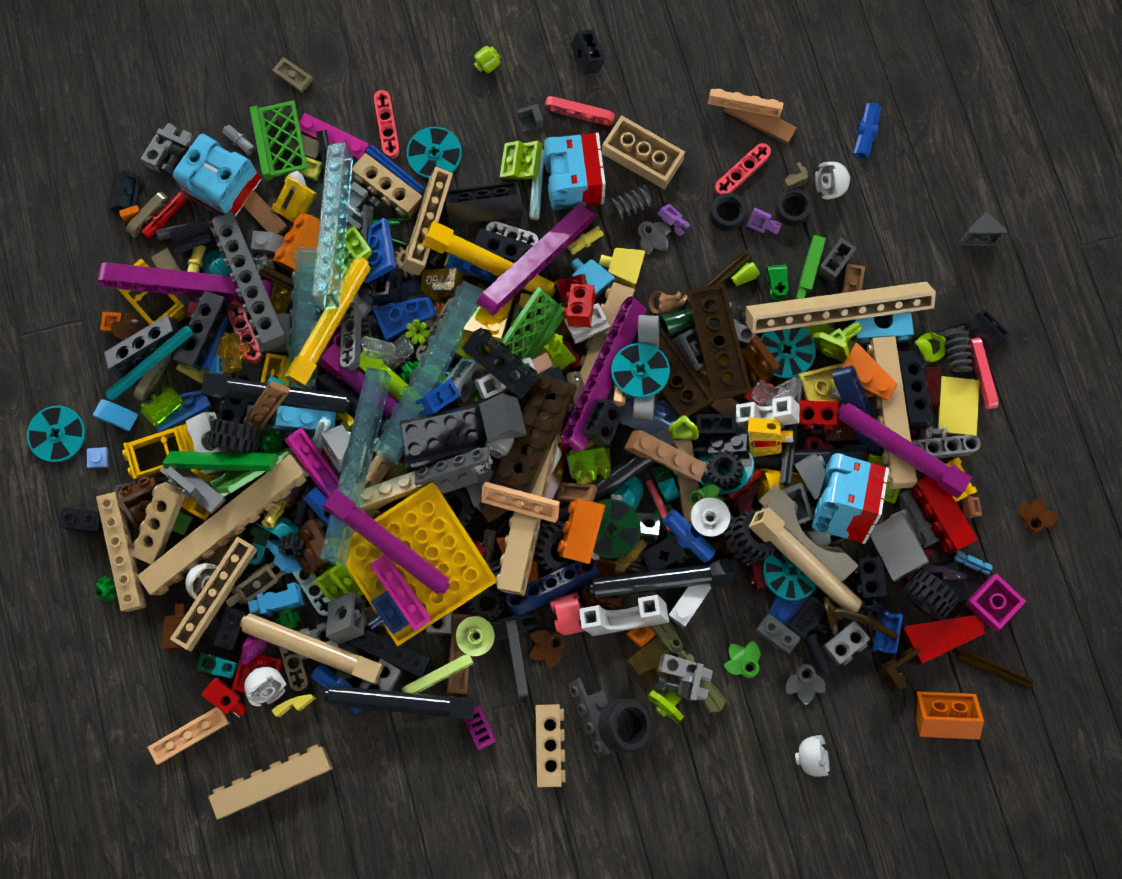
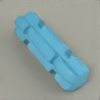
(973, 563)

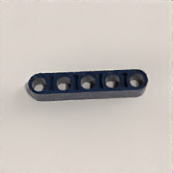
(851, 391)
(547, 594)

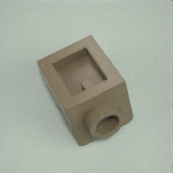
(796, 179)

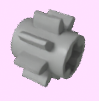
(262, 259)

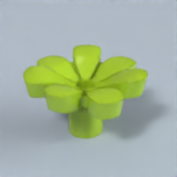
(417, 332)

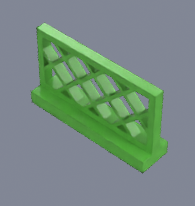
(262, 140)
(538, 334)
(232, 480)

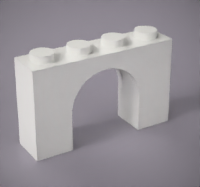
(650, 612)

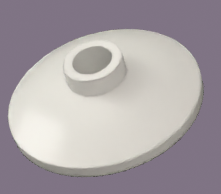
(714, 508)

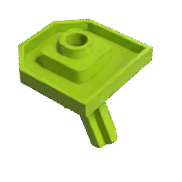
(836, 343)
(558, 352)
(666, 705)

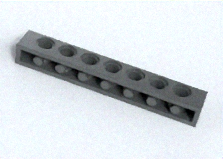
(228, 225)

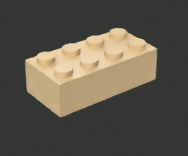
(643, 152)

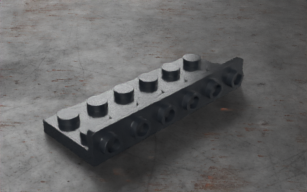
(442, 435)

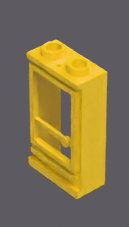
(176, 312)
(184, 443)

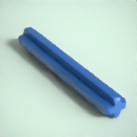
(393, 168)

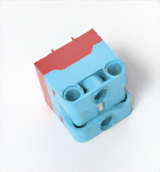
(574, 170)
(216, 176)
(850, 498)

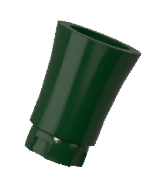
(676, 322)

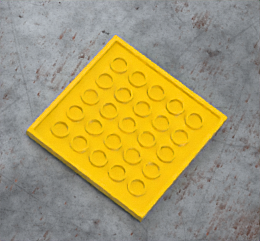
(436, 534)

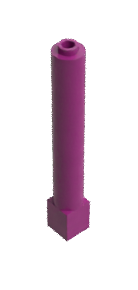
(331, 362)
(948, 478)
(345, 510)

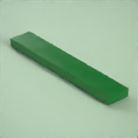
(221, 461)

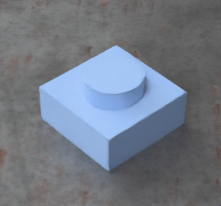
(97, 458)

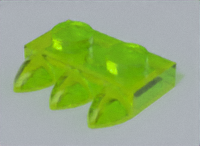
(161, 405)
(589, 462)

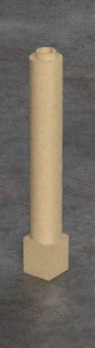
(770, 528)
(311, 648)

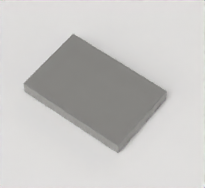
(898, 546)

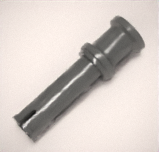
(922, 526)

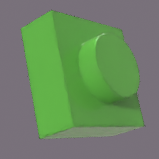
(182, 524)

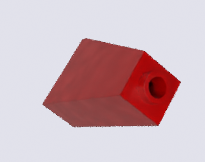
(941, 636)

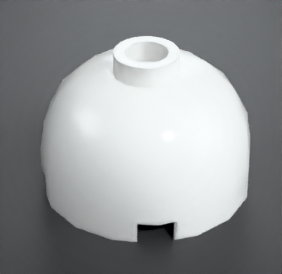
(832, 180)
(198, 577)
(264, 685)
(813, 756)

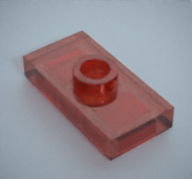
(933, 384)

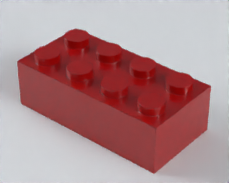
(944, 515)

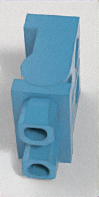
(276, 602)

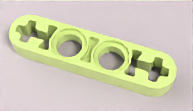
(439, 675)

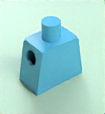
(594, 275)

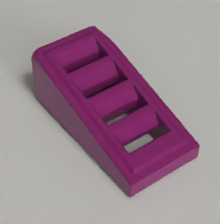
(251, 648)
(491, 740)

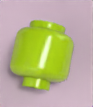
(487, 59)

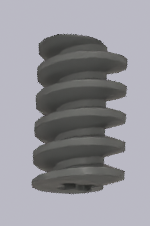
(631, 201)
(957, 351)

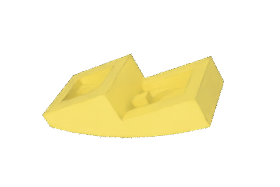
(298, 702)

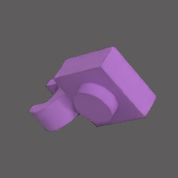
(673, 217)
(761, 220)

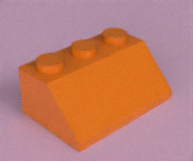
(302, 234)
(581, 530)
(948, 715)

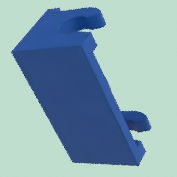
(438, 397)
(883, 643)

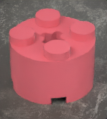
(568, 613)

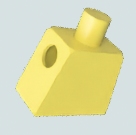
(624, 265)

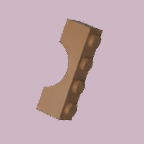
(679, 462)

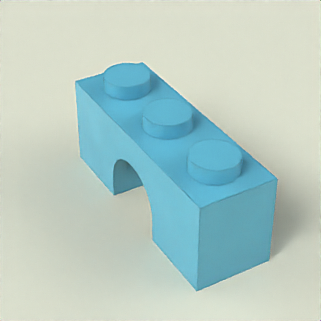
(899, 326)
(295, 418)

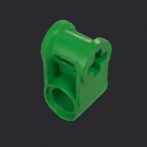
(777, 279)

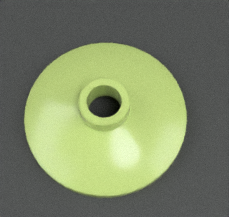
(465, 636)

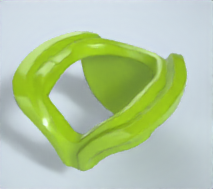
(926, 348)
(683, 429)

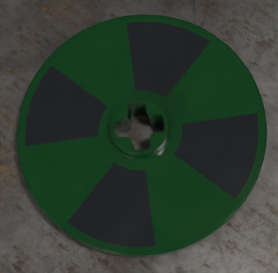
(627, 531)

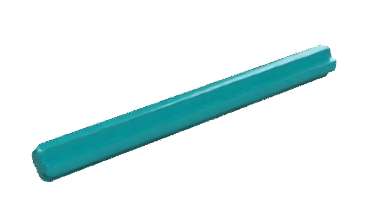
(150, 362)

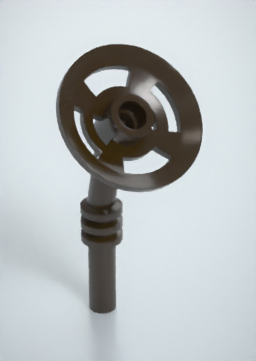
(835, 614)

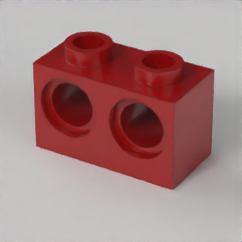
(583, 305)
(819, 408)

